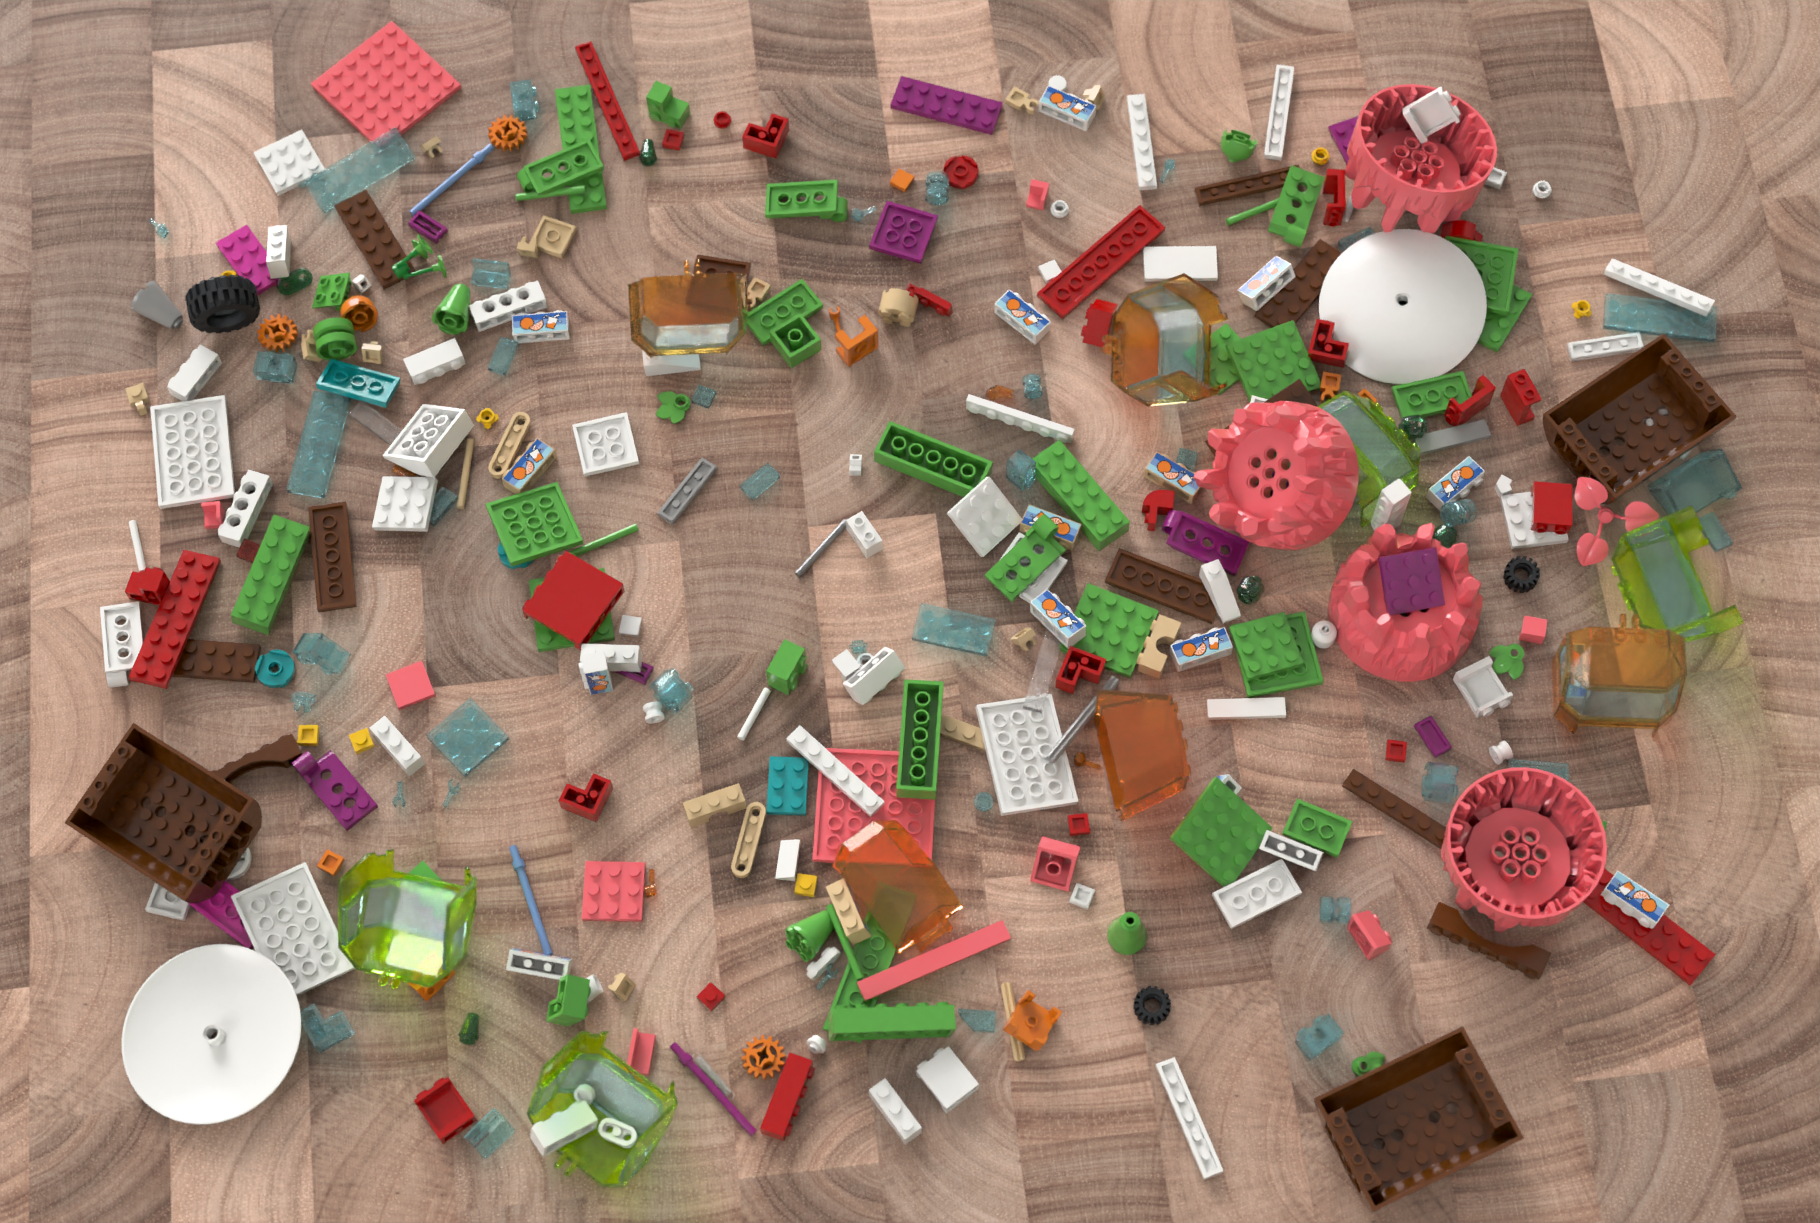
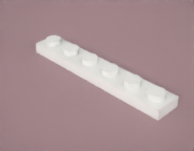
(1278, 112)
(1141, 142)
(1659, 287)
(1015, 417)
(835, 771)
(1189, 1118)

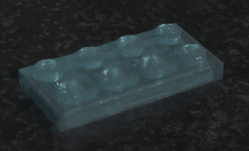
(954, 629)

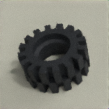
(1513, 581)
(1152, 993)

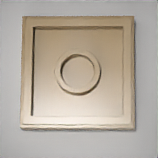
(554, 236)

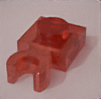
(248, 550)

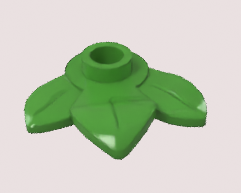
(670, 406)
(1505, 662)
(1370, 1062)

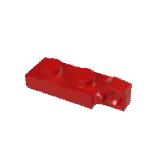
(929, 299)

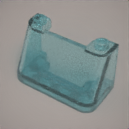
(1696, 482)

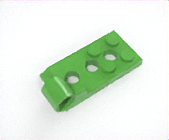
(532, 177)
(828, 208)
(1295, 232)
(1038, 535)

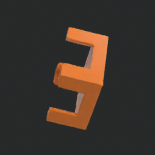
(860, 346)
(1031, 1022)

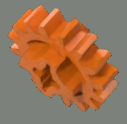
(507, 134)
(277, 333)
(771, 1060)

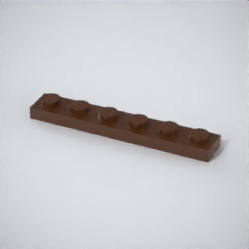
(1241, 186)
(1395, 808)

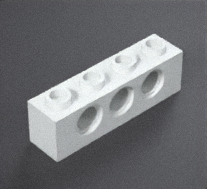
(502, 314)
(254, 502)
(1391, 505)

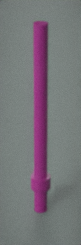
(687, 1060)

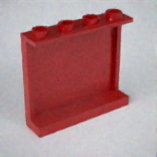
(573, 599)

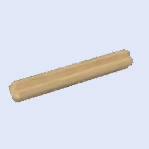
(1009, 1004)

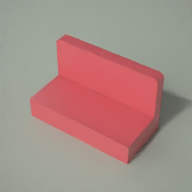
(641, 1052)

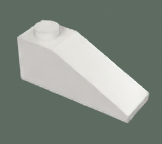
(670, 364)
(1219, 590)

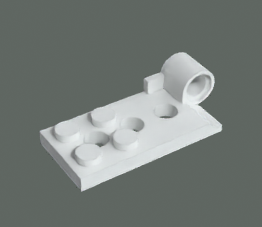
(117, 666)

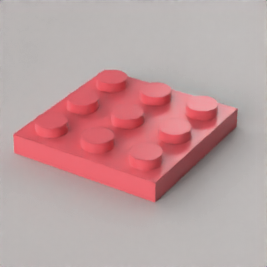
(613, 891)

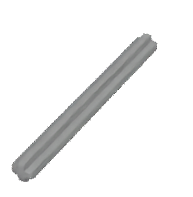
(1078, 724)

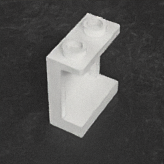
(1431, 113)
(1482, 688)
(947, 1078)

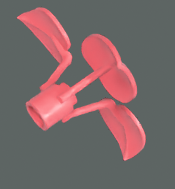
(1590, 494)

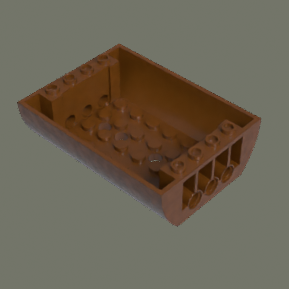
(1616, 409)
(158, 846)
(1401, 1099)

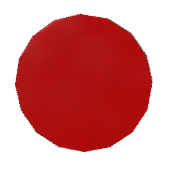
(961, 171)

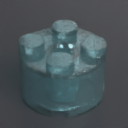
(671, 690)
(1439, 782)

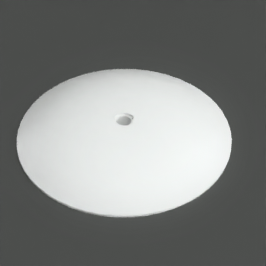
(1409, 340)
(171, 1028)

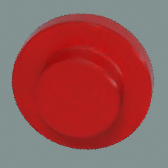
(722, 119)

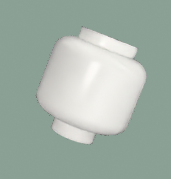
(1323, 634)

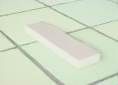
(1604, 346)
(1246, 708)

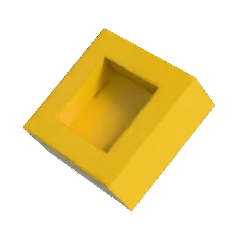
(308, 735)
(361, 740)
(805, 885)

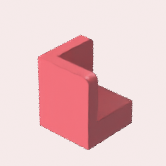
(1038, 194)
(213, 514)
(1533, 630)

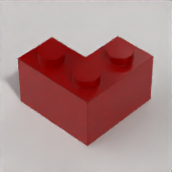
(766, 139)
(1099, 322)
(1324, 349)
(147, 585)
(1079, 665)
(587, 802)

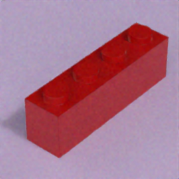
(786, 1097)

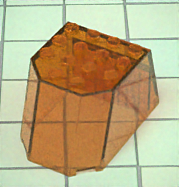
(1141, 748)

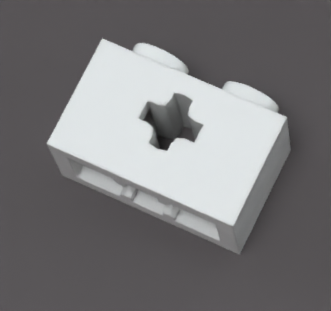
(864, 534)

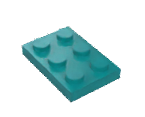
(787, 786)

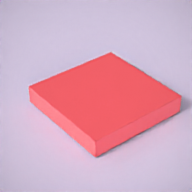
(410, 685)

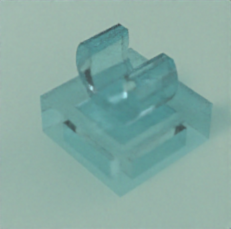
(304, 699)

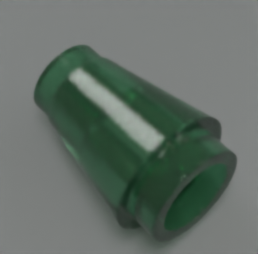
(647, 154)
(470, 1030)

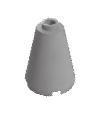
(157, 306)

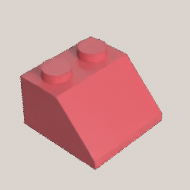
(1055, 863)
(1368, 934)

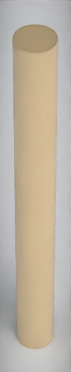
(465, 473)

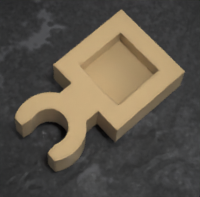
(1019, 99)
(757, 291)

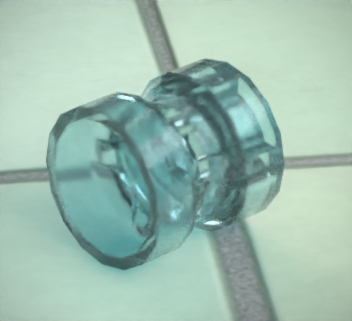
(1032, 386)

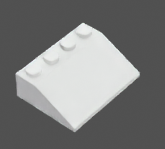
(429, 439)

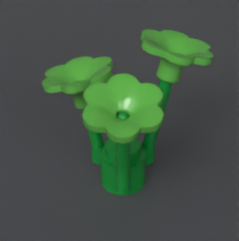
(420, 248)

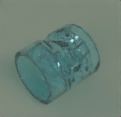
(936, 188)
(1458, 512)
(1328, 907)

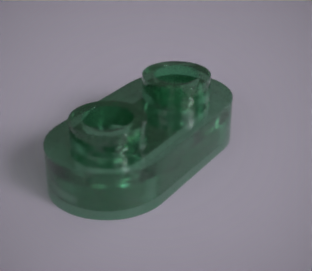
(294, 282)

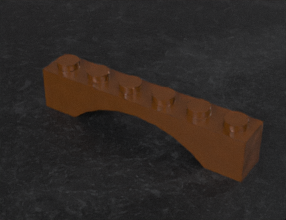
(277, 754)
(1527, 959)

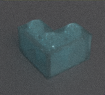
(321, 650)
(325, 1032)

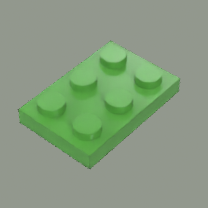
(1317, 828)

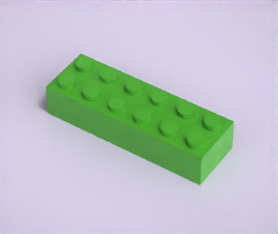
(931, 460)
(1080, 495)
(270, 574)
(920, 739)
(891, 1022)

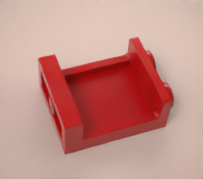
(1334, 184)
(1519, 395)
(1458, 414)
(1551, 507)
(445, 1109)

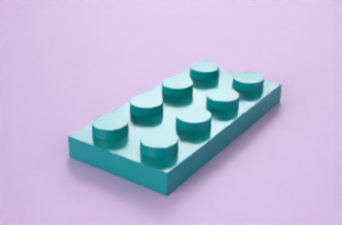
(358, 383)

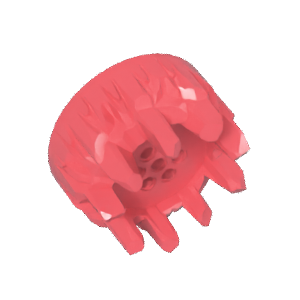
(1427, 178)
(1320, 476)
(1398, 645)
(1522, 805)

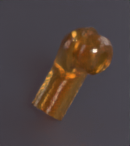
(998, 391)
(402, 472)

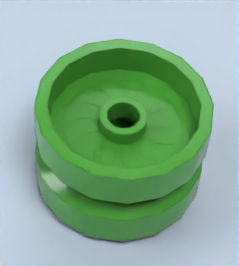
(335, 339)

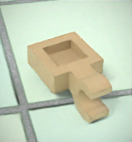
(309, 348)
(137, 397)

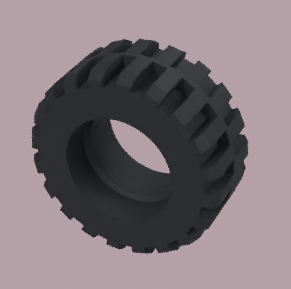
(222, 304)

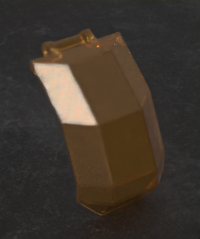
(897, 883)

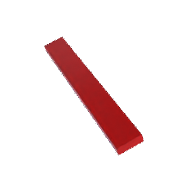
(607, 100)

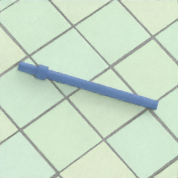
(478, 157)
(519, 865)

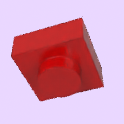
(673, 139)
(1396, 750)
(1078, 824)
(711, 996)

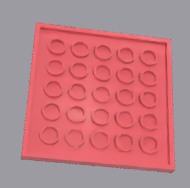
(386, 84)
(840, 817)

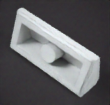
(788, 860)

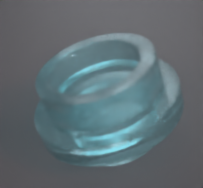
(858, 646)
(983, 801)

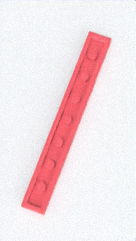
(933, 960)

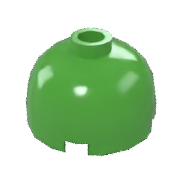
(1237, 145)

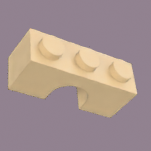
(1163, 632)
(723, 800)

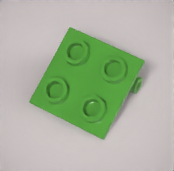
(332, 291)

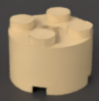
(898, 307)

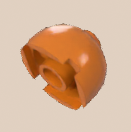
(360, 312)

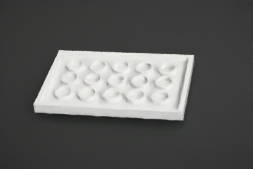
(192, 452)
(1017, 755)
(293, 928)

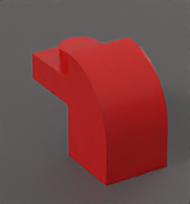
(1461, 229)
(1156, 503)

